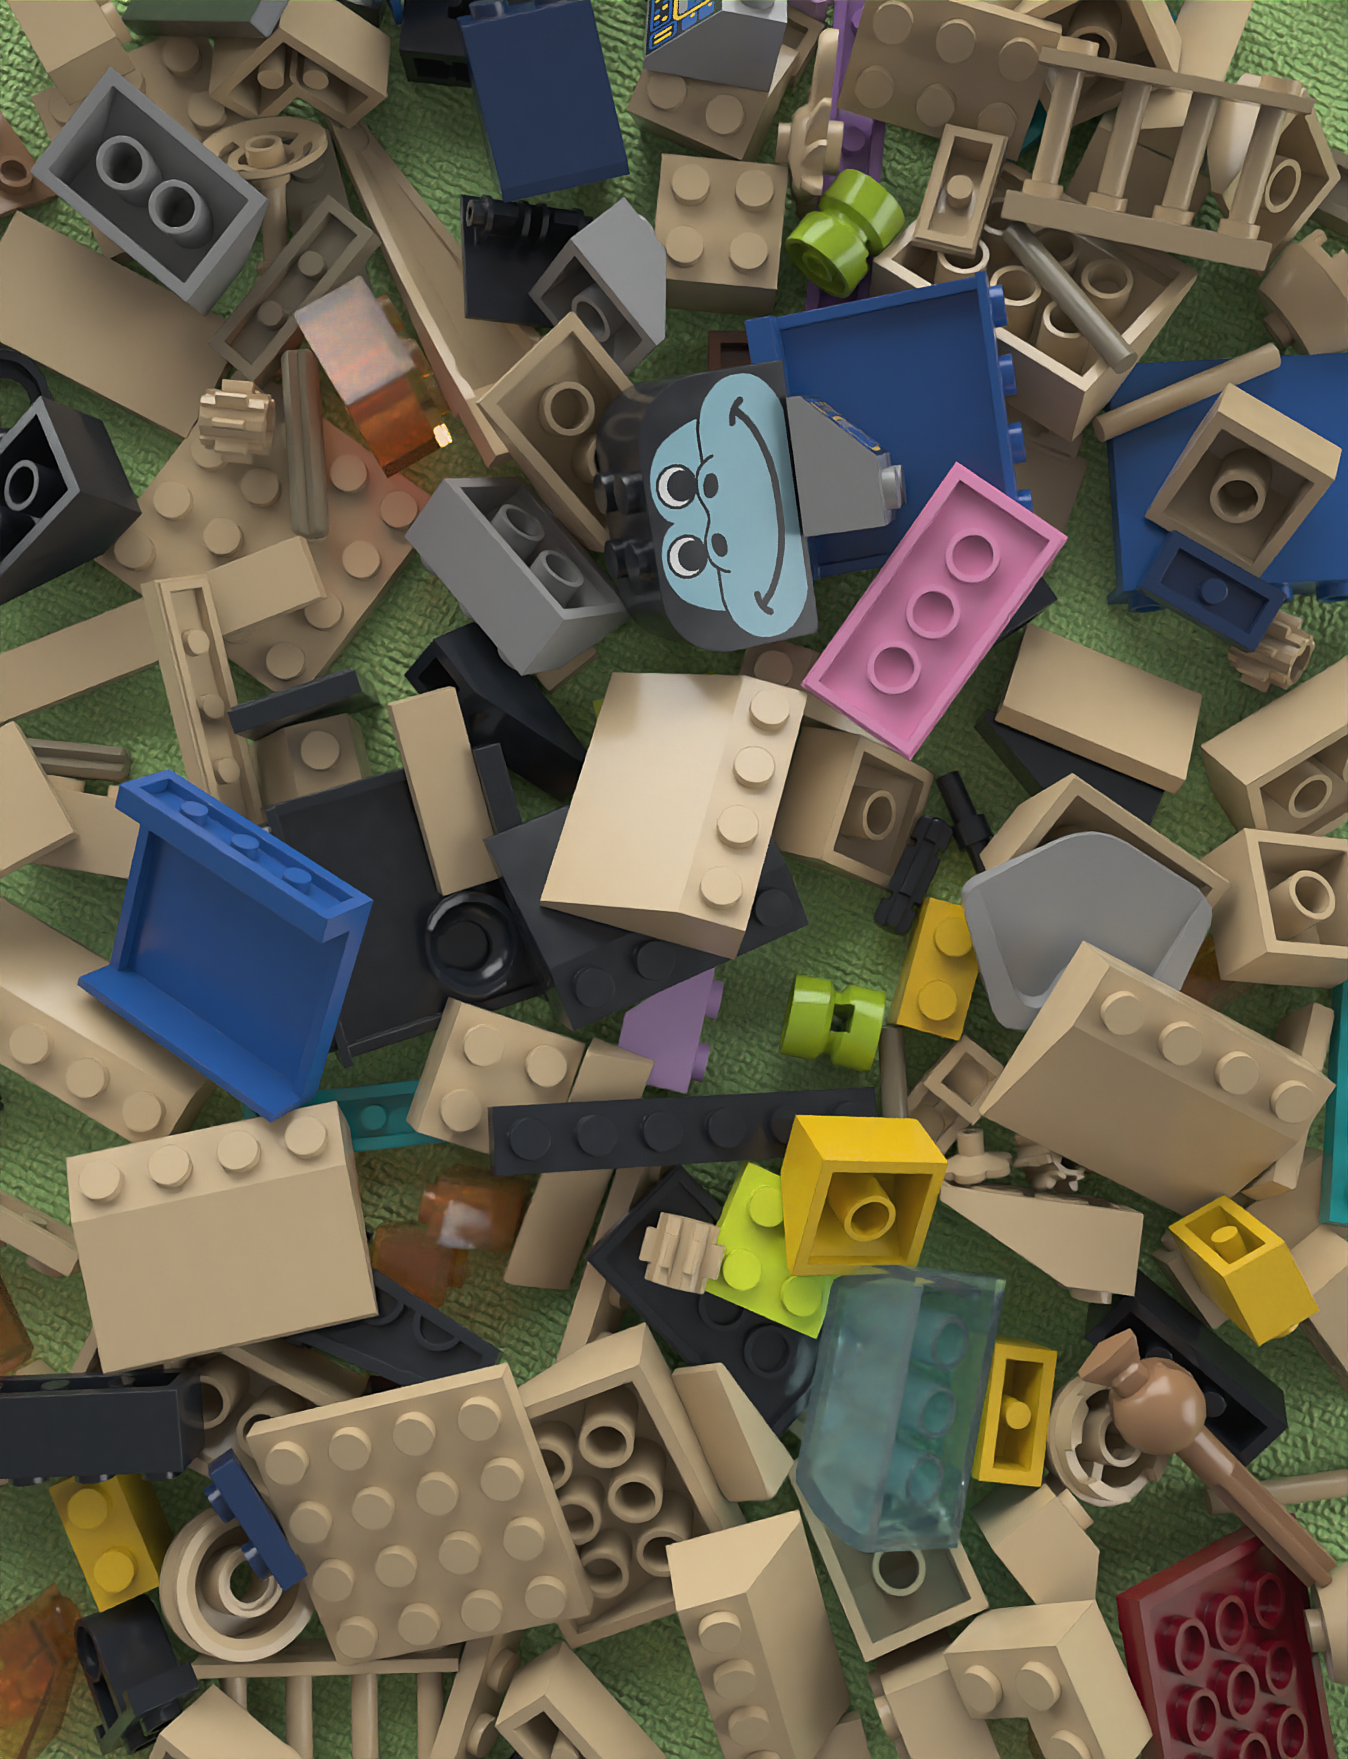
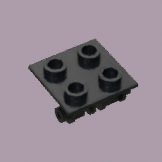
(508, 252)

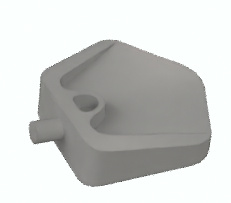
(1076, 889)

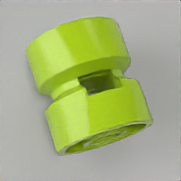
(853, 222)
(809, 1019)

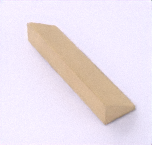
(1209, 40)
(569, 1201)

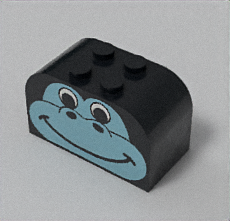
(706, 508)

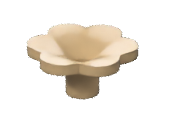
(973, 1161)

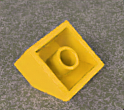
(857, 1192)

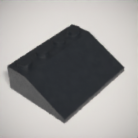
(601, 968)

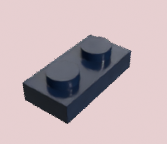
(1211, 592)
(237, 1497)

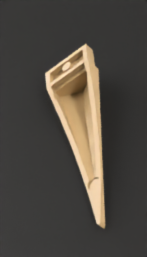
(428, 272)

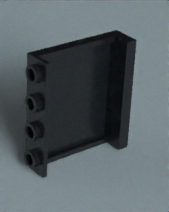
(375, 844)

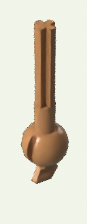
(1164, 1414)

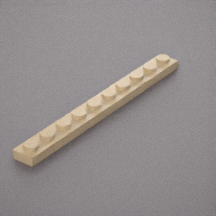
(490, 1661)

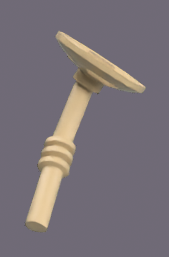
(270, 167)

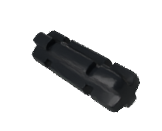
(913, 875)

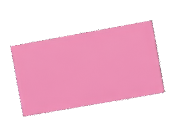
(934, 611)

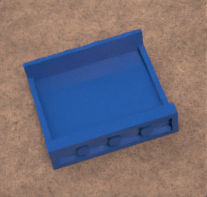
(916, 378)
(1302, 388)
(229, 946)

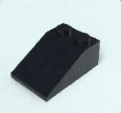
(58, 496)

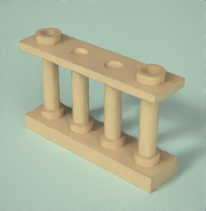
(1170, 224)
(315, 1657)

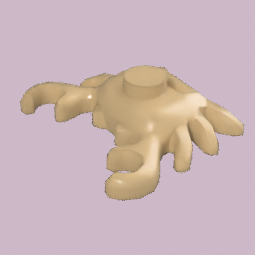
(812, 140)

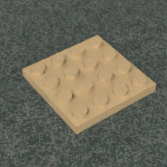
(219, 511)
(422, 1516)

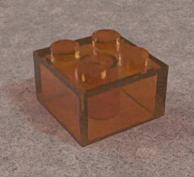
(377, 374)

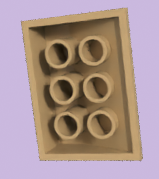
(1055, 367)
(677, 806)
(1153, 1086)
(221, 1237)
(623, 1475)

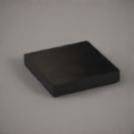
(317, 699)

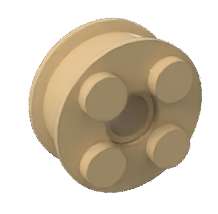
(201, 1604)

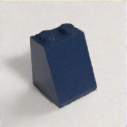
(542, 95)

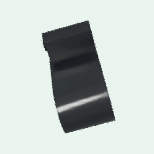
(132, 1674)

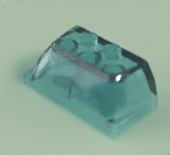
(898, 1404)

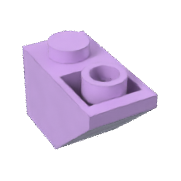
(670, 1028)

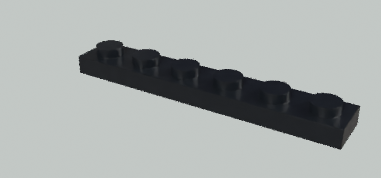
(657, 1129)

